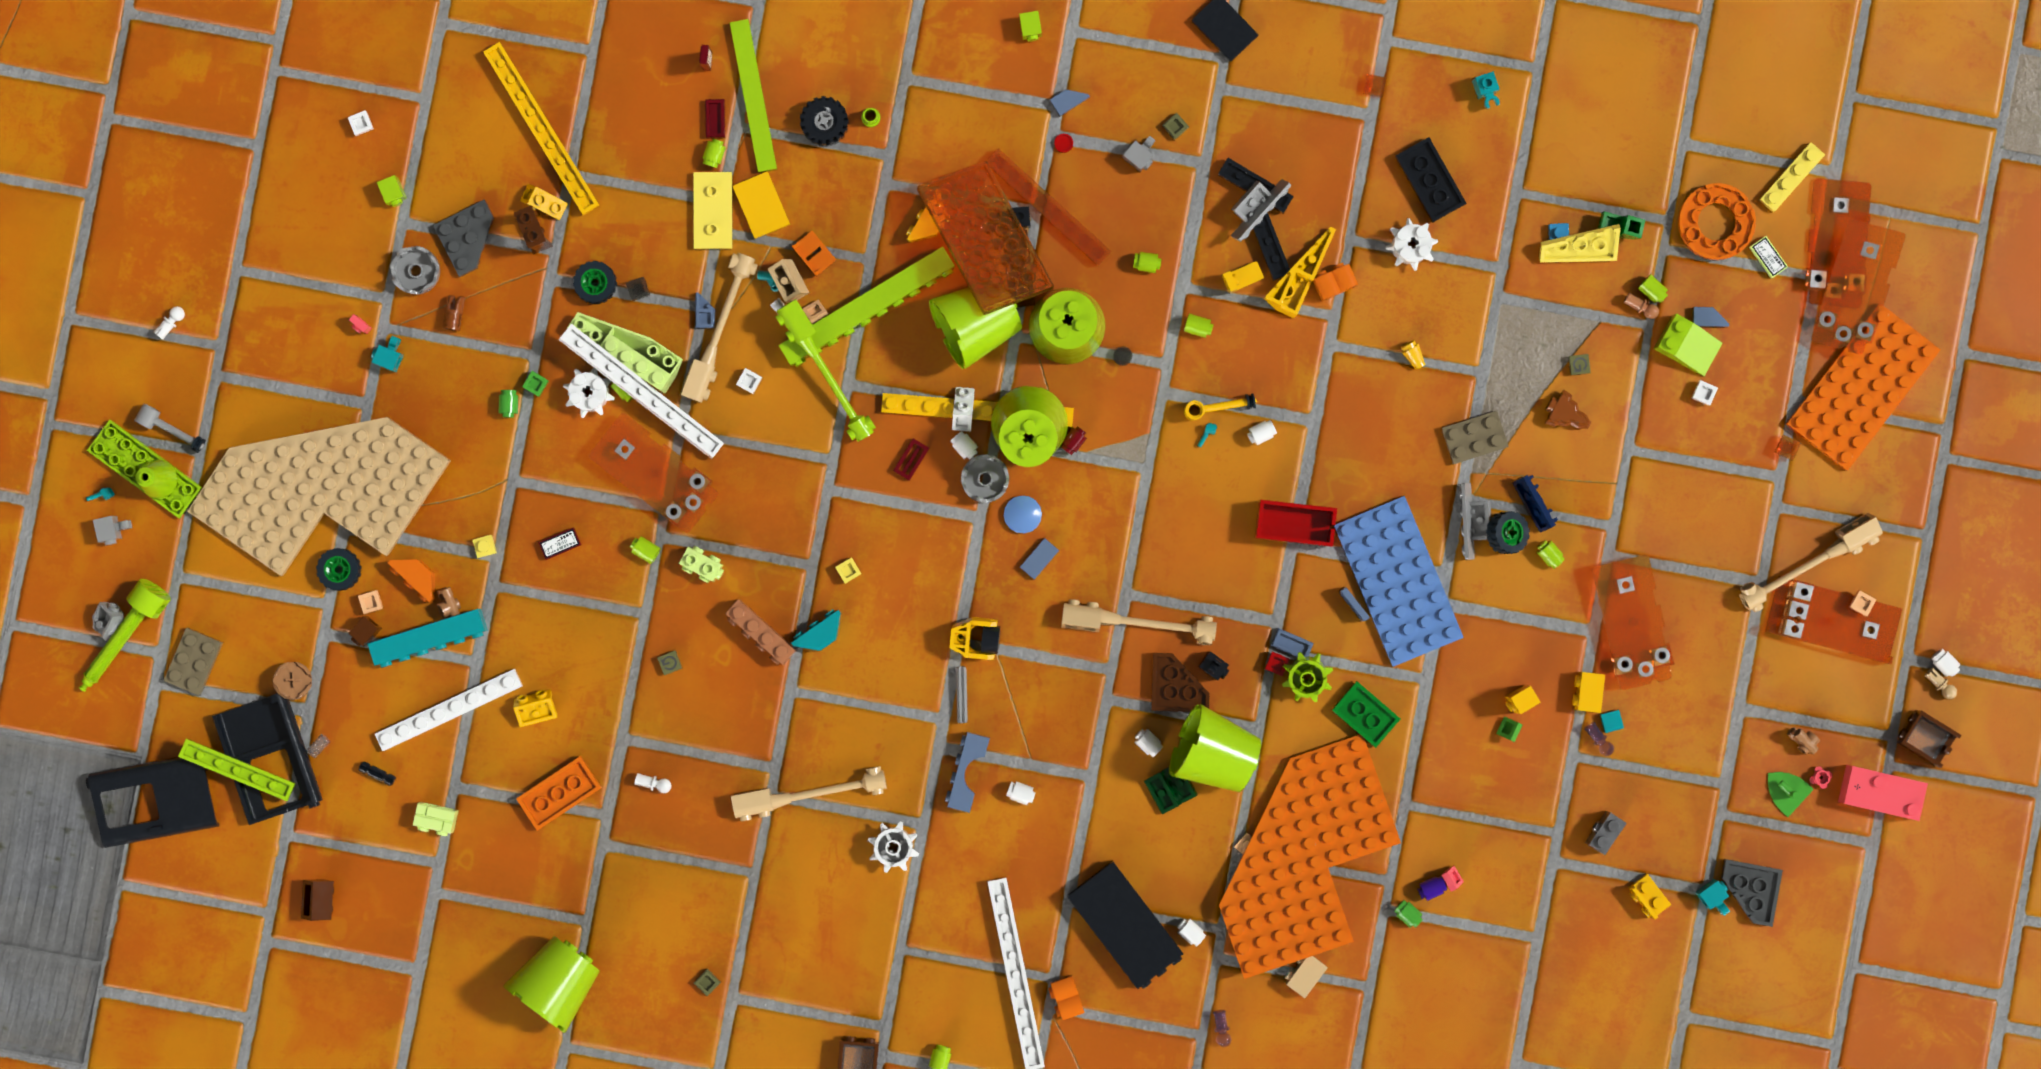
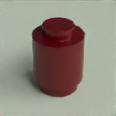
(1073, 440)

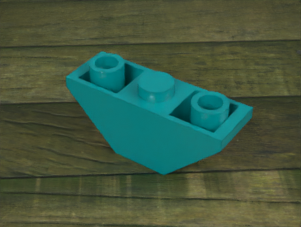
(820, 633)

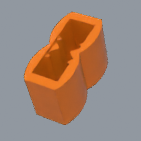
(1335, 282)
(1067, 998)

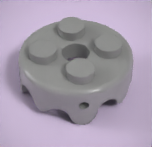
(403, 263)
(971, 478)

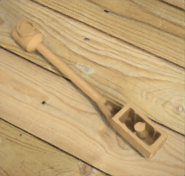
(703, 371)
(1850, 539)
(1091, 617)
(764, 802)

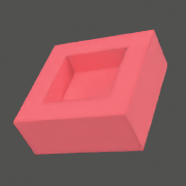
(359, 325)
(1452, 878)

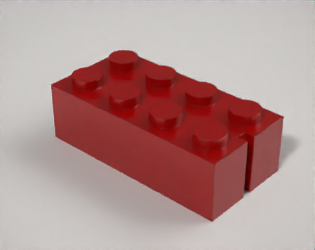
(1295, 523)

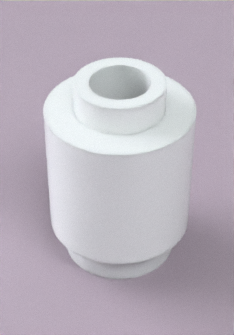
(1261, 432)
(964, 445)
(1945, 663)
(1148, 742)
(1020, 793)
(1191, 932)

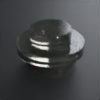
(1122, 356)

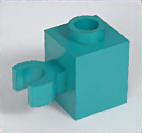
(1486, 86)
(388, 356)
(1713, 895)

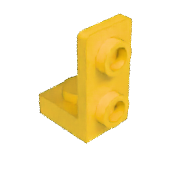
(543, 201)
(1242, 277)

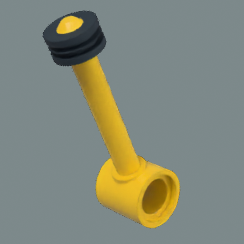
(1249, 401)

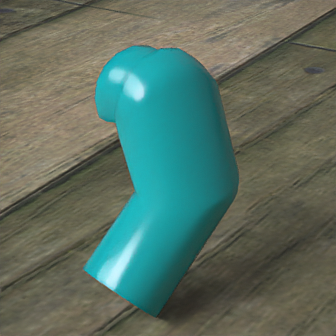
(765, 275)

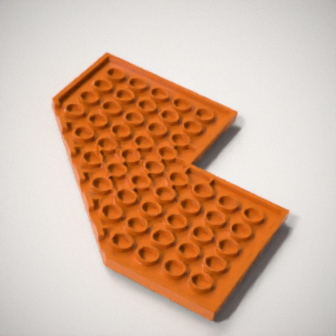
(1282, 892)

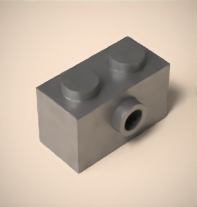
(1605, 832)

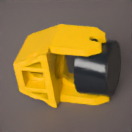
(989, 642)

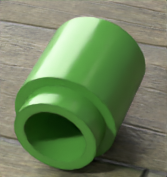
(508, 403)
(1408, 914)

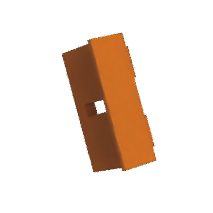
(807, 246)

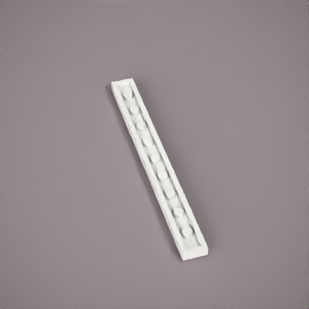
(641, 391)
(1016, 973)

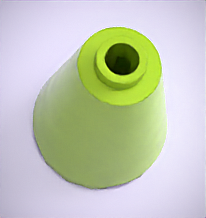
(157, 478)

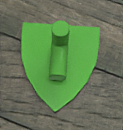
(1787, 791)

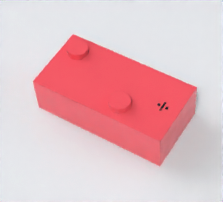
(1882, 792)

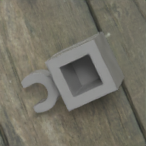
(1138, 154)
(109, 529)

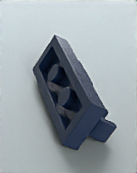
(1534, 503)

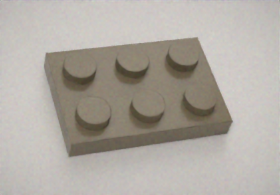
(1474, 437)
(193, 661)

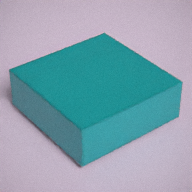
(1611, 721)

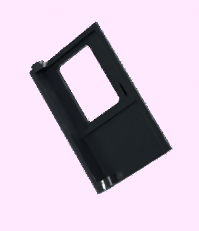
(261, 730)
(179, 792)

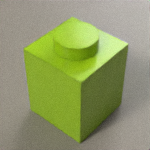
(1030, 26)
(392, 191)

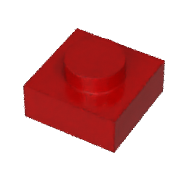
(1276, 662)

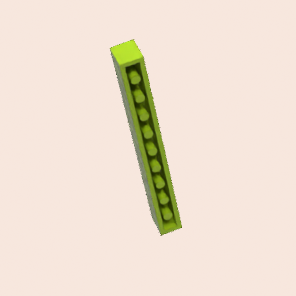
(873, 303)

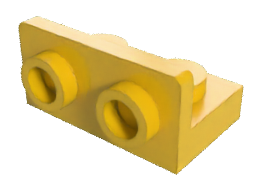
(534, 708)
(1649, 896)

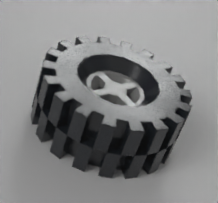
(820, 112)

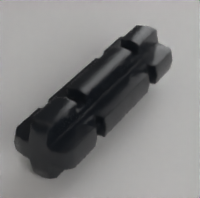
(377, 773)

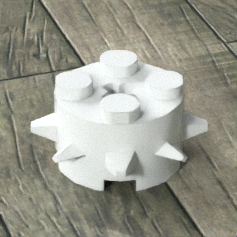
(1405, 253)
(579, 398)
(890, 857)

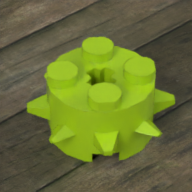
(1308, 687)

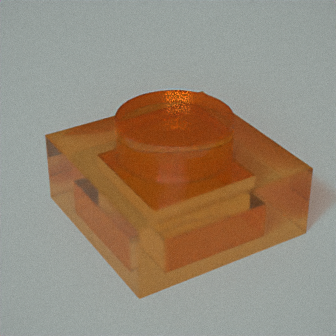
(1374, 85)
(1787, 447)

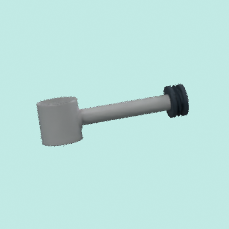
(149, 417)

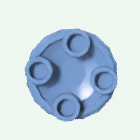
(1022, 514)

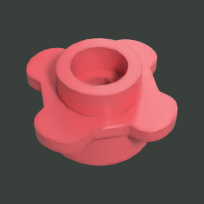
(1827, 775)

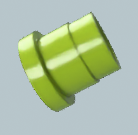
(873, 123)

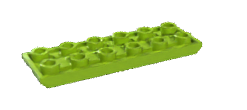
(128, 454)

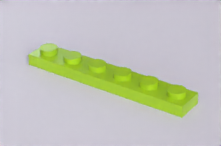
(236, 769)

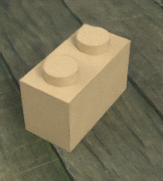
(788, 280)
(1305, 975)

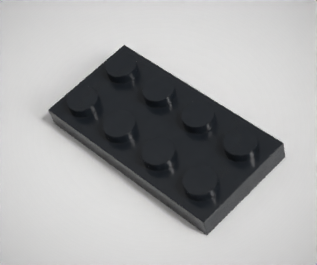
(1430, 179)

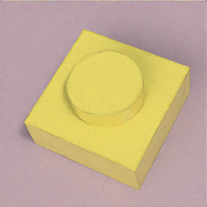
(484, 546)
(848, 570)

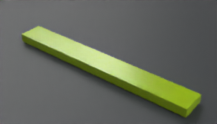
(753, 96)

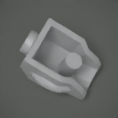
(107, 619)

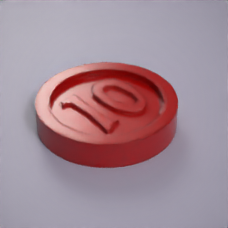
(1063, 143)

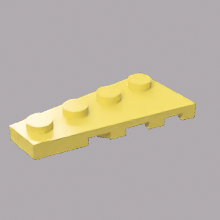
(1583, 247)

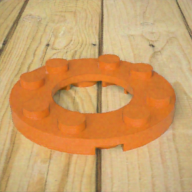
(1737, 203)

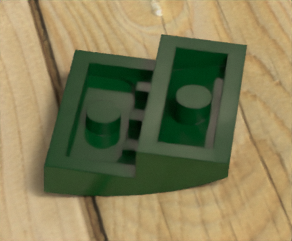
(1169, 791)

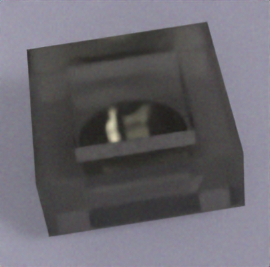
(638, 288)

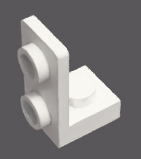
(963, 409)

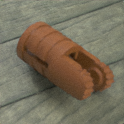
(454, 313)

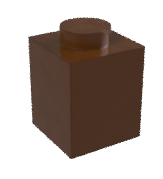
(364, 631)

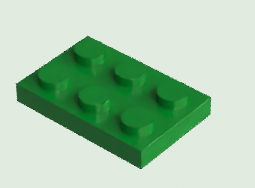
(1366, 714)

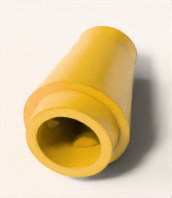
(1413, 354)

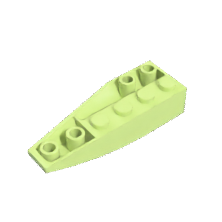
(635, 351)

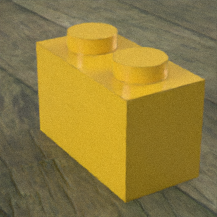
(1589, 692)
(1521, 699)

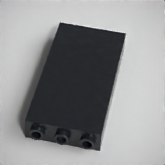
(1125, 925)

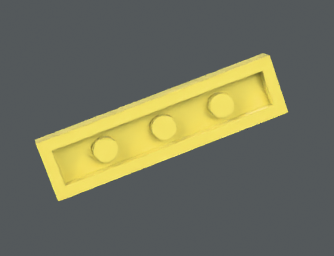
(1791, 177)

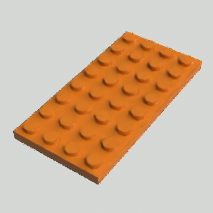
(1862, 390)

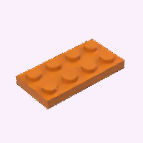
(559, 793)

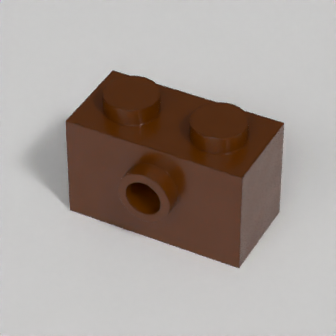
(317, 899)

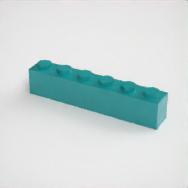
(427, 637)

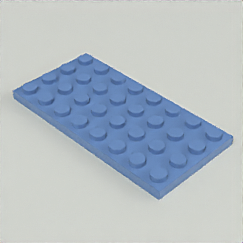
(1398, 581)

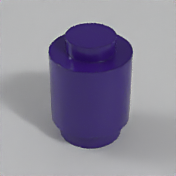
(1432, 888)

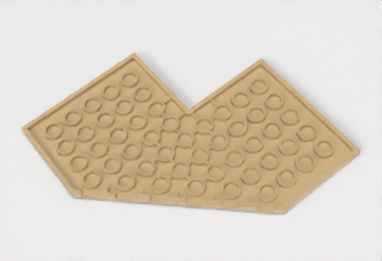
(357, 474)

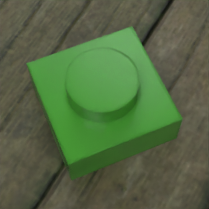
(535, 383)
(1509, 729)

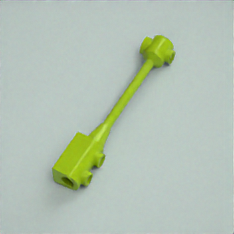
(800, 331)

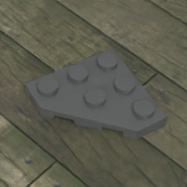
(466, 236)
(1754, 889)

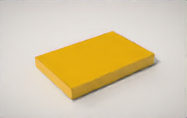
(761, 205)

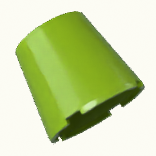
(967, 330)
(1058, 340)
(1030, 412)
(1214, 751)
(554, 982)

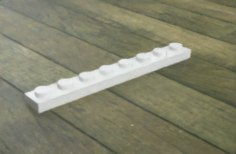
(448, 710)

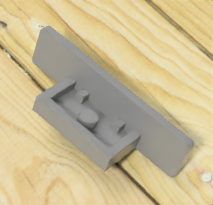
(1255, 205)
(1475, 520)

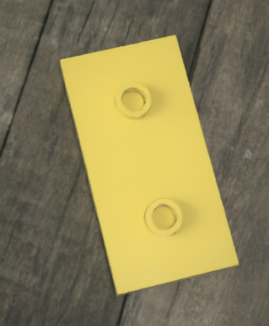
(712, 210)

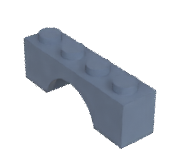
(961, 795)

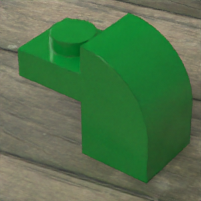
(1630, 226)

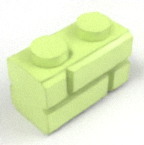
(435, 818)

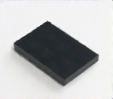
(1225, 28)

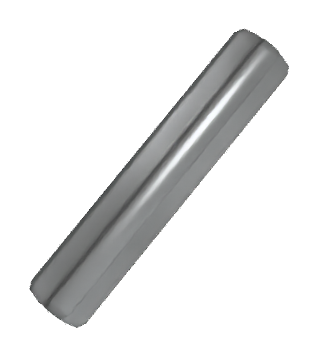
(961, 685)

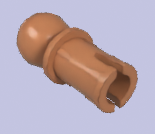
(1650, 311)

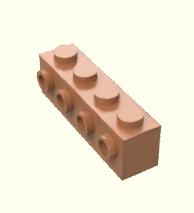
(761, 632)

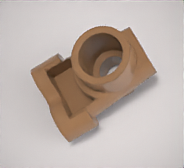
(449, 605)
(1806, 741)

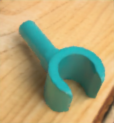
(1209, 429)
(107, 493)

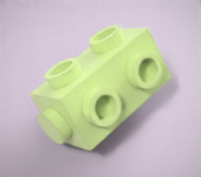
(707, 567)

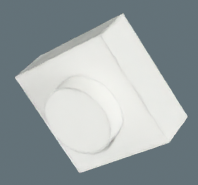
(360, 123)
(749, 381)
(1704, 392)

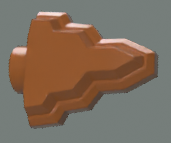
(1566, 412)

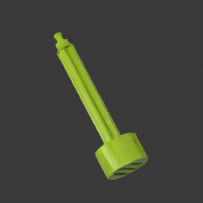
(146, 600)

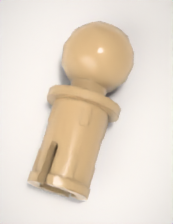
(1948, 691)

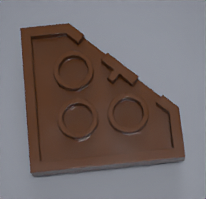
(1175, 686)

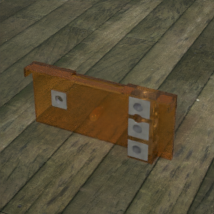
(1831, 623)

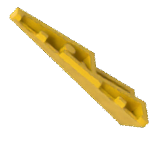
(1292, 288)

